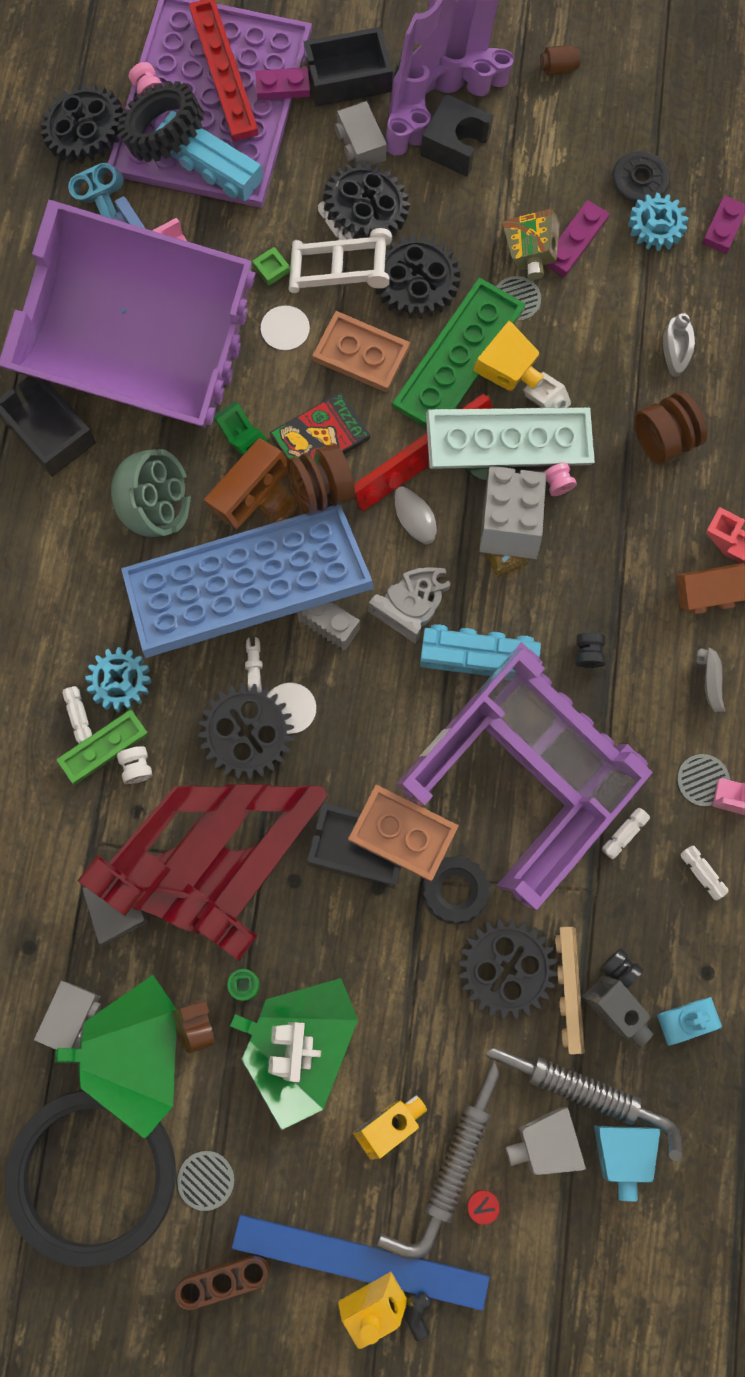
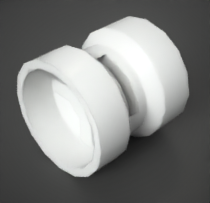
(134, 765)

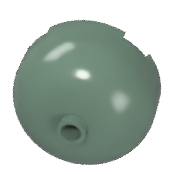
(143, 493)

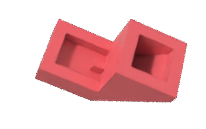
(727, 534)

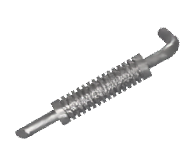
(591, 1093)
(453, 1174)

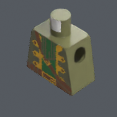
(533, 241)

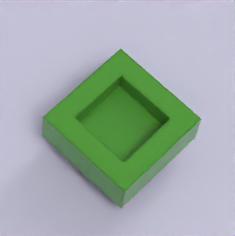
(271, 266)

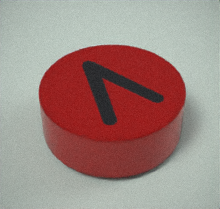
(483, 1207)

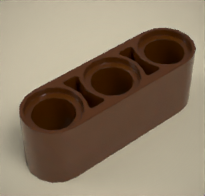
(211, 1293)

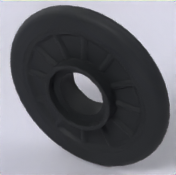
(640, 162)

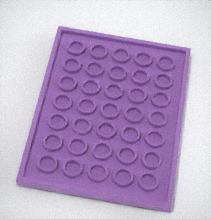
(176, 54)

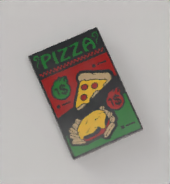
(322, 425)

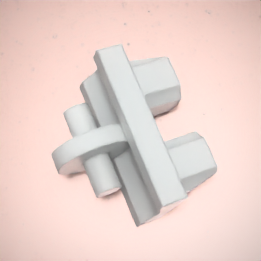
(290, 1065)

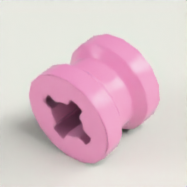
(560, 479)

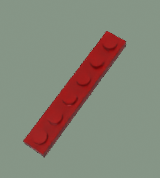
(223, 69)
(400, 467)

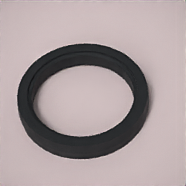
(48, 1242)

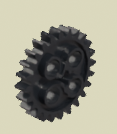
(82, 123)
(365, 200)
(418, 277)
(268, 716)
(529, 985)

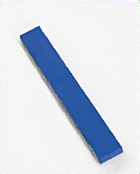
(359, 1261)

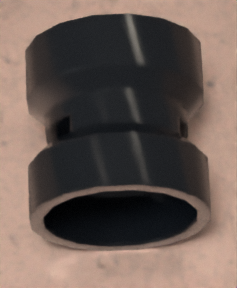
(590, 650)
(617, 963)

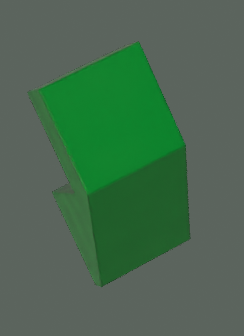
(237, 428)

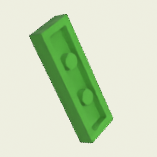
(102, 747)

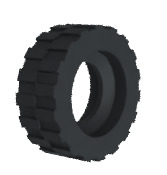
(478, 897)

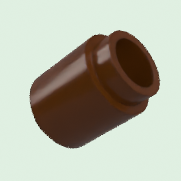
(560, 59)

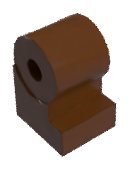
(194, 1026)

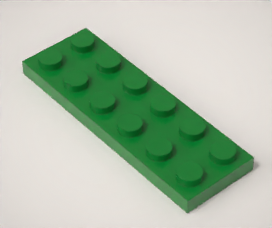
(447, 368)

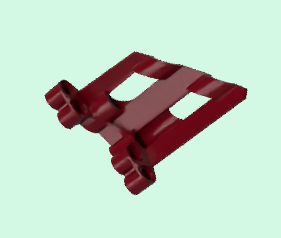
(200, 880)

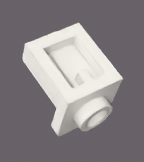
(548, 393)

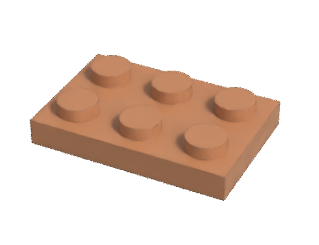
(361, 351)
(403, 833)

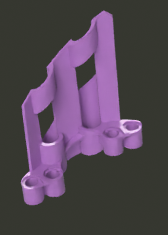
(452, 50)

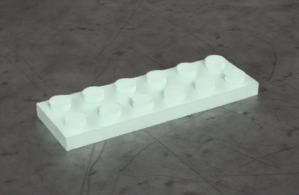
(509, 437)

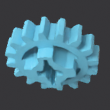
(658, 221)
(110, 688)

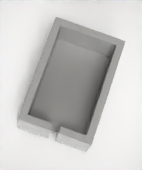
(513, 512)

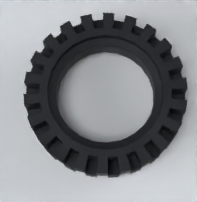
(172, 134)

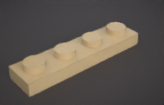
(570, 1004)

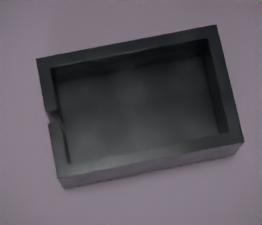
(348, 66)
(45, 424)
(343, 857)

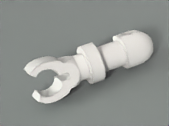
(253, 664)

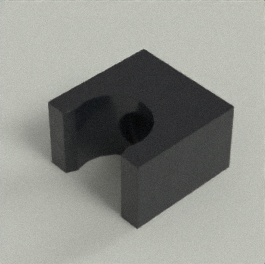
(449, 125)

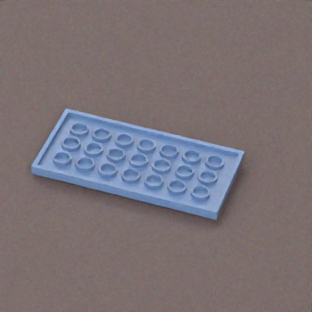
(244, 580)

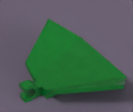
(328, 1020)
(129, 1057)

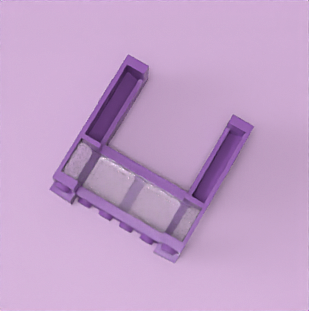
(557, 749)

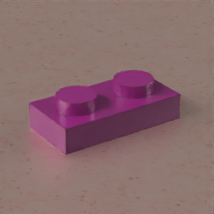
(282, 83)
(725, 224)

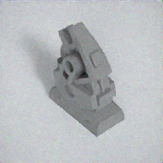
(407, 603)

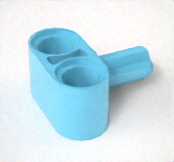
(98, 191)
(689, 1021)

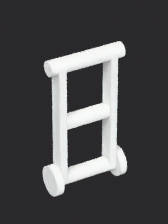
(375, 278)

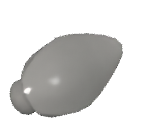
(678, 344)
(415, 515)
(713, 678)

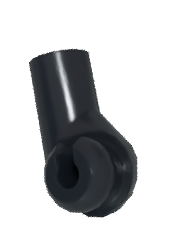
(414, 1312)

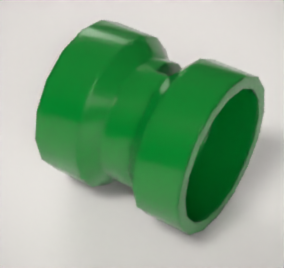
(243, 985)

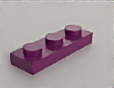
(578, 237)

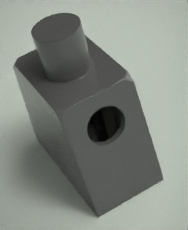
(110, 923)
(618, 1009)

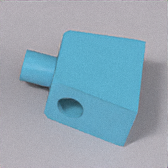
(627, 1156)

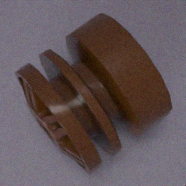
(670, 427)
(320, 479)

